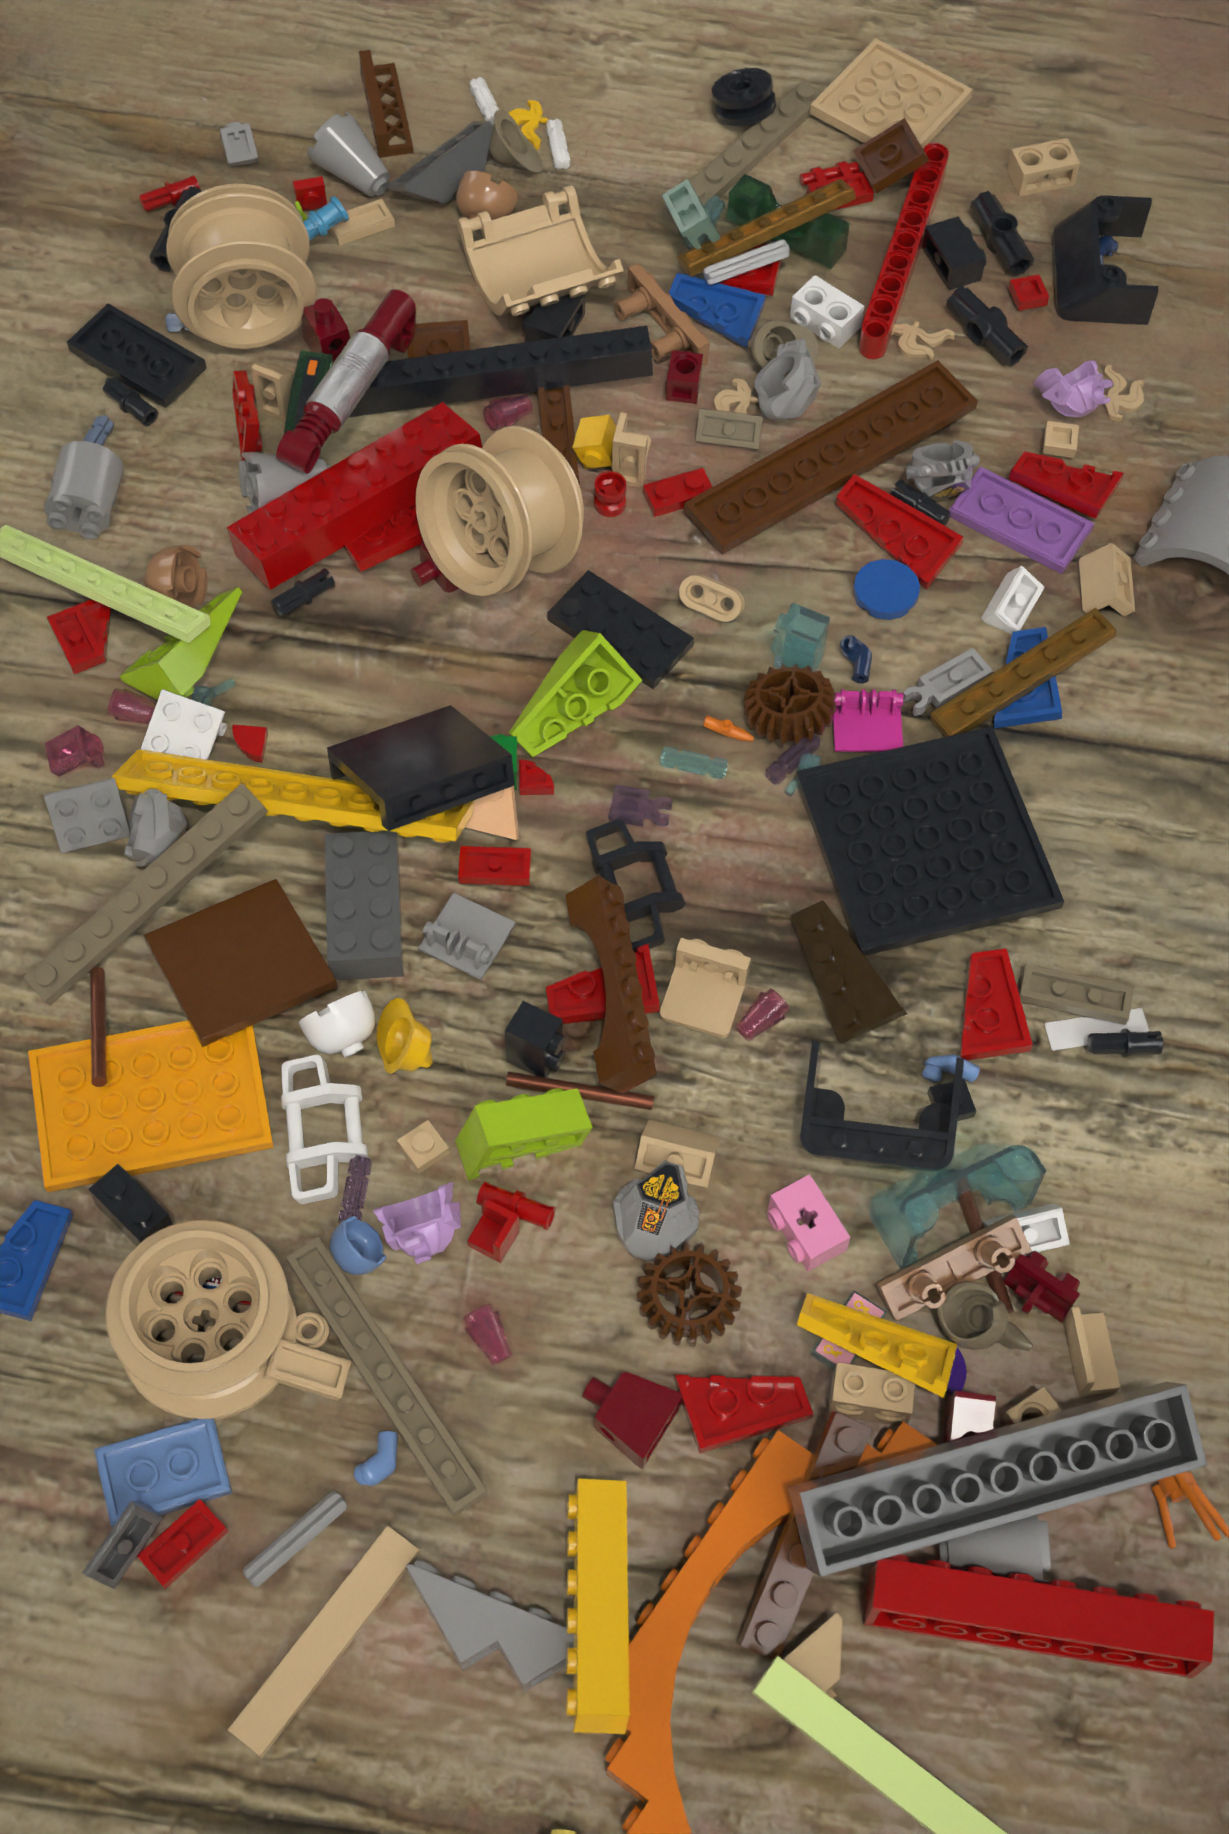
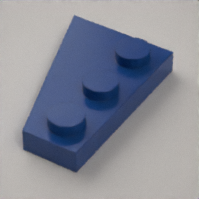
(719, 306)
(1039, 704)
(30, 1256)

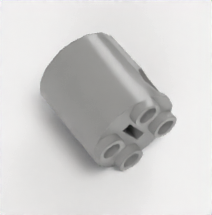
(83, 488)

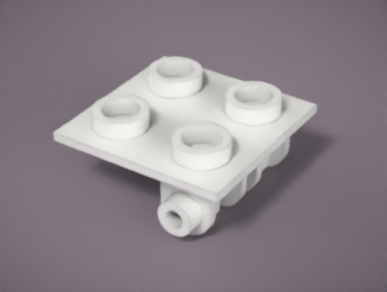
(183, 727)

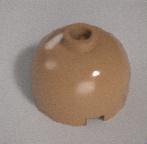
(480, 194)
(177, 574)

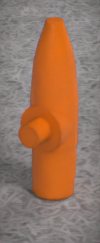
(726, 728)

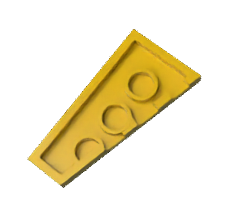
(892, 1346)

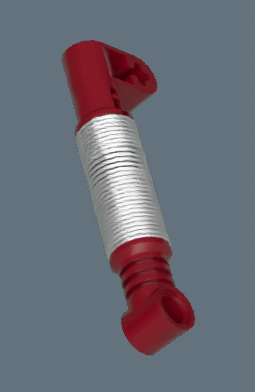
(349, 379)

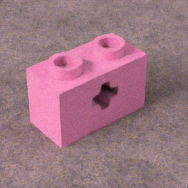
(807, 1204)

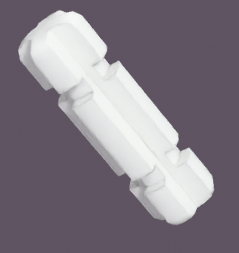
(484, 98)
(558, 144)

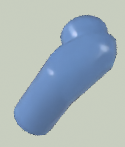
(937, 1065)
(381, 1464)

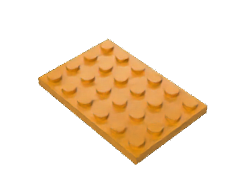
(160, 1106)

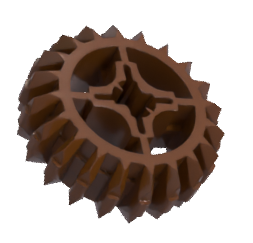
(790, 704)
(703, 1297)

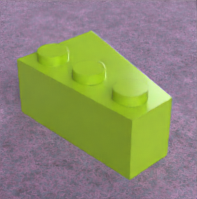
(520, 1127)

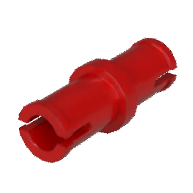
(518, 1203)

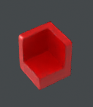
(494, 1231)

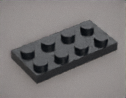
(136, 355)
(636, 632)

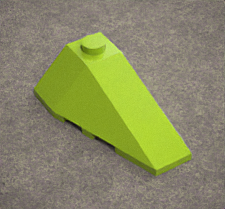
(178, 663)
(577, 689)

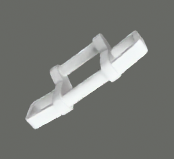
(321, 1154)

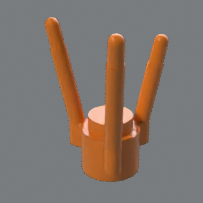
(1178, 1489)

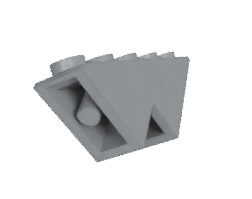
(481, 1624)

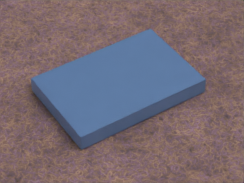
(164, 1469)

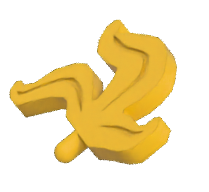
(531, 120)

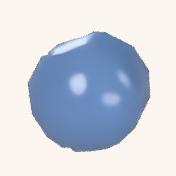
(356, 1247)

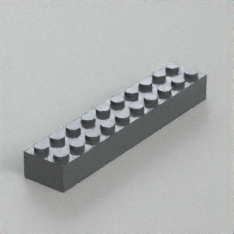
(996, 1477)

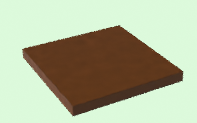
(240, 962)

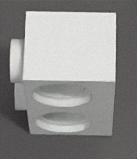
(826, 312)

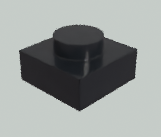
(943, 1094)

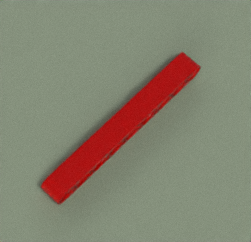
(903, 253)

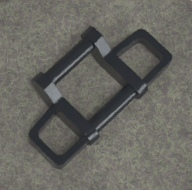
(645, 851)

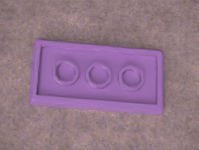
(1021, 520)

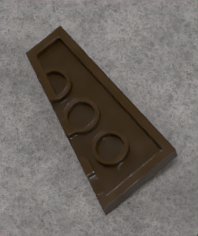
(847, 982)

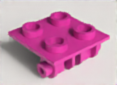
(867, 721)

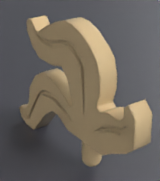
(909, 334)
(741, 397)
(1126, 403)

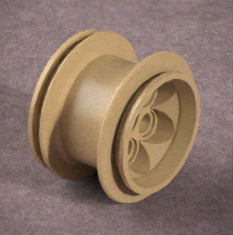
(240, 266)
(499, 510)
(182, 1261)

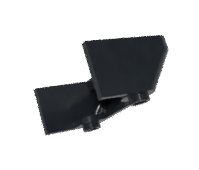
(1082, 284)
(831, 1137)

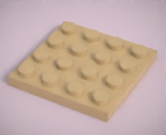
(884, 89)

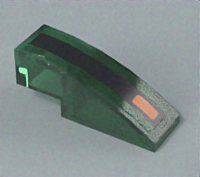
(308, 374)

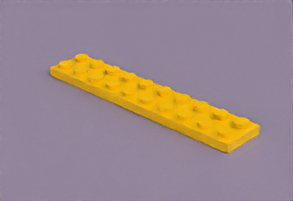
(279, 792)

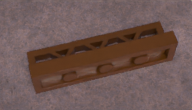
(380, 110)

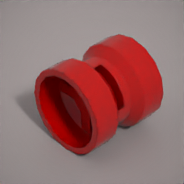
(610, 494)

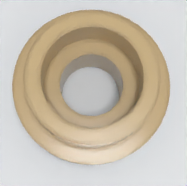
(315, 1321)

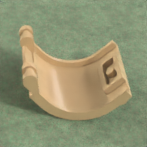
(534, 256)

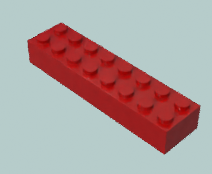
(345, 498)
(1040, 1616)

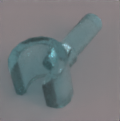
(205, 694)
(807, 761)

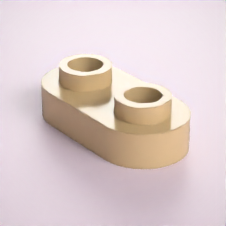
(713, 597)

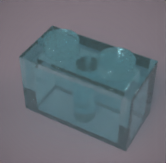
(800, 638)

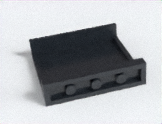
(423, 765)

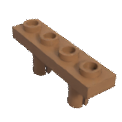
(679, 330)
(966, 1260)

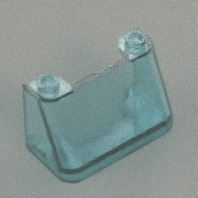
(911, 1206)

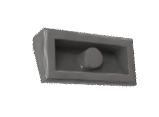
(122, 1544)

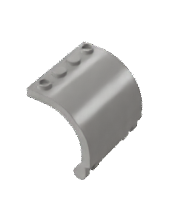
(1192, 517)

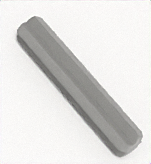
(746, 262)
(294, 1539)

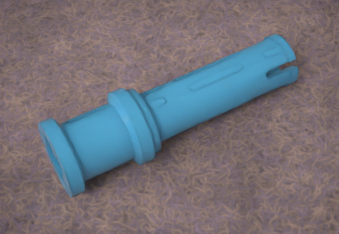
(325, 218)

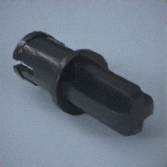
(130, 401)
(921, 502)
(302, 592)
(1125, 1043)

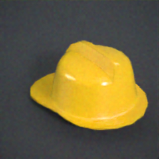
(402, 1039)

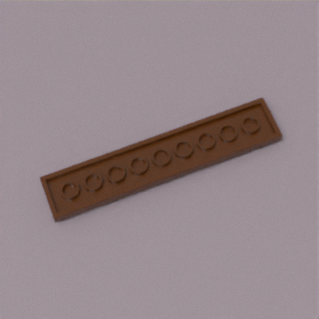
(829, 456)

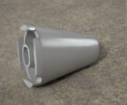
(349, 155)
(267, 478)
(1004, 1549)

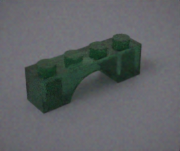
(818, 239)

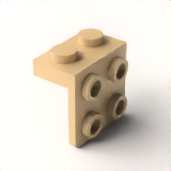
(705, 988)

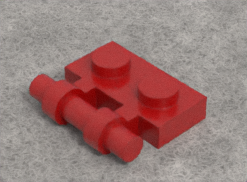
(842, 170)

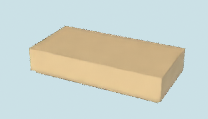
(363, 222)
(308, 1369)

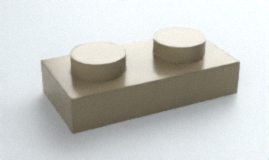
(729, 428)

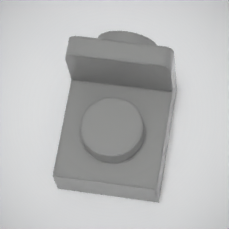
(238, 144)

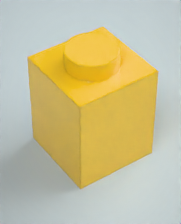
(595, 441)

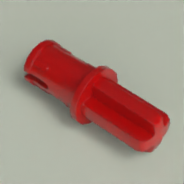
(167, 195)

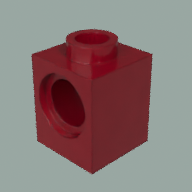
(684, 377)

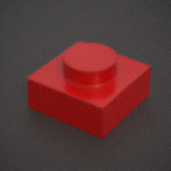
(310, 193)
(1028, 292)

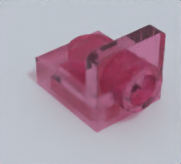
(73, 750)

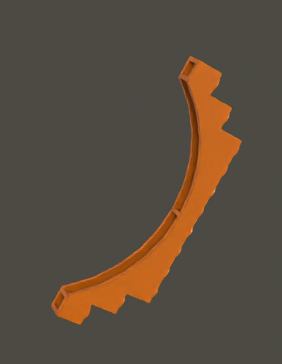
(757, 1507)

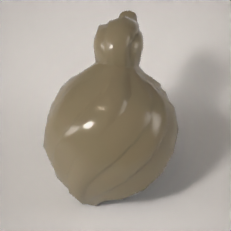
(978, 1319)

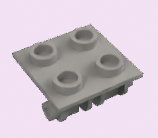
(87, 815)
(466, 936)

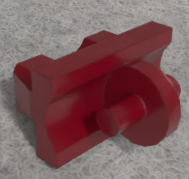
(1041, 1288)

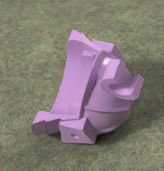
(1077, 391)
(422, 1223)

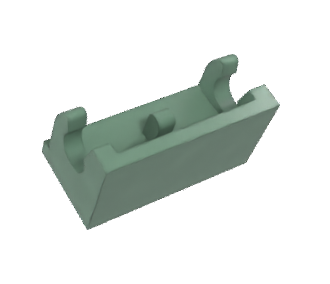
(690, 213)

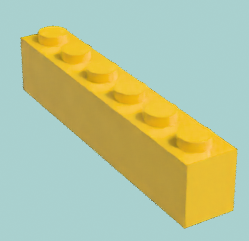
(600, 1607)

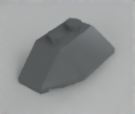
(440, 172)

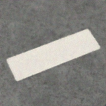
(1075, 1031)

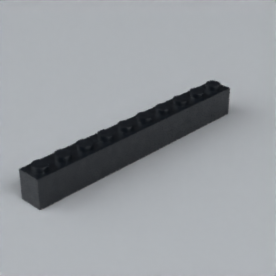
(508, 370)

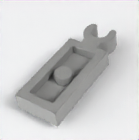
(947, 681)

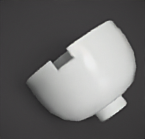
(341, 1025)

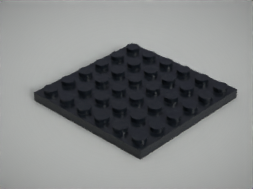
(927, 841)

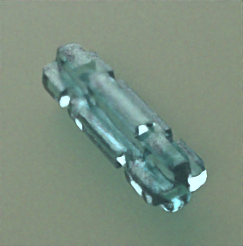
(693, 762)

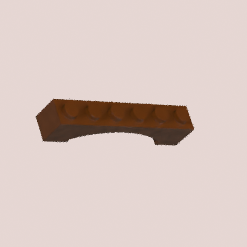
(625, 1046)

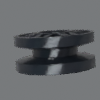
(744, 96)

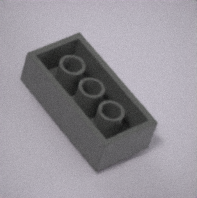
(363, 905)

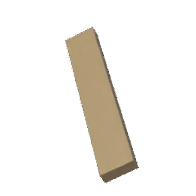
(323, 1642)

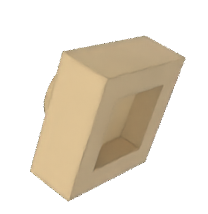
(1060, 439)
(423, 1146)

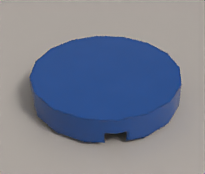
(886, 589)

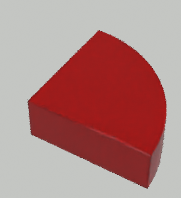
(251, 740)
(534, 779)

